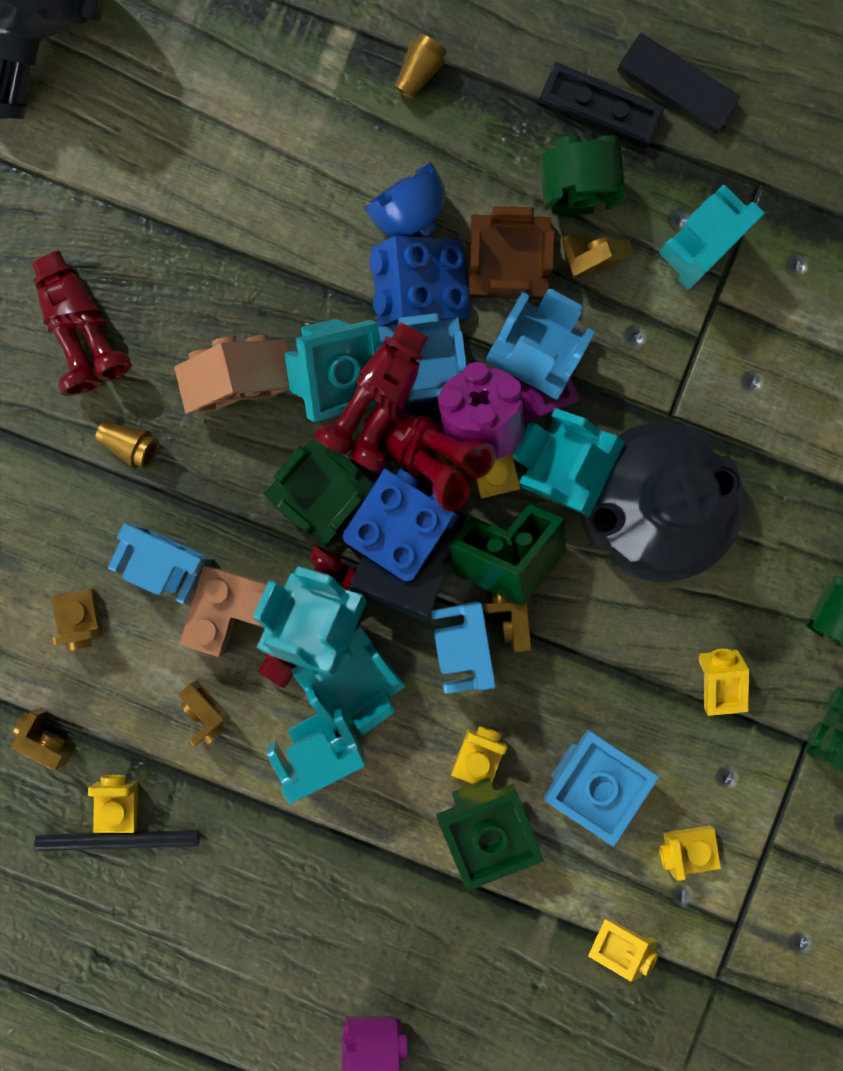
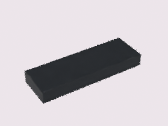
(678, 83)
(601, 104)

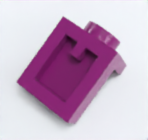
(540, 404)

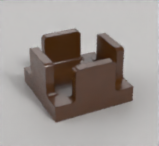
(510, 254)

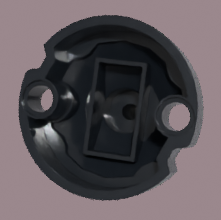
(21, 30)
(668, 504)

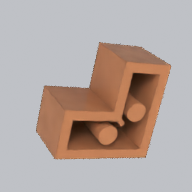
(232, 373)
(216, 605)

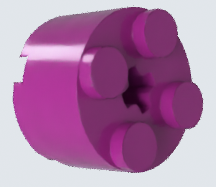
(485, 407)
(373, 1043)

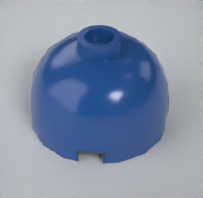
(409, 204)

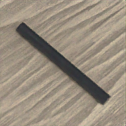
(101, 841)

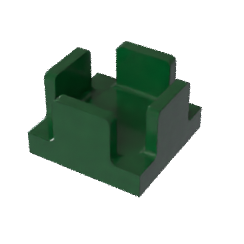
(319, 490)
(488, 833)

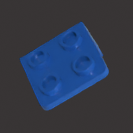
(419, 278)
(398, 524)

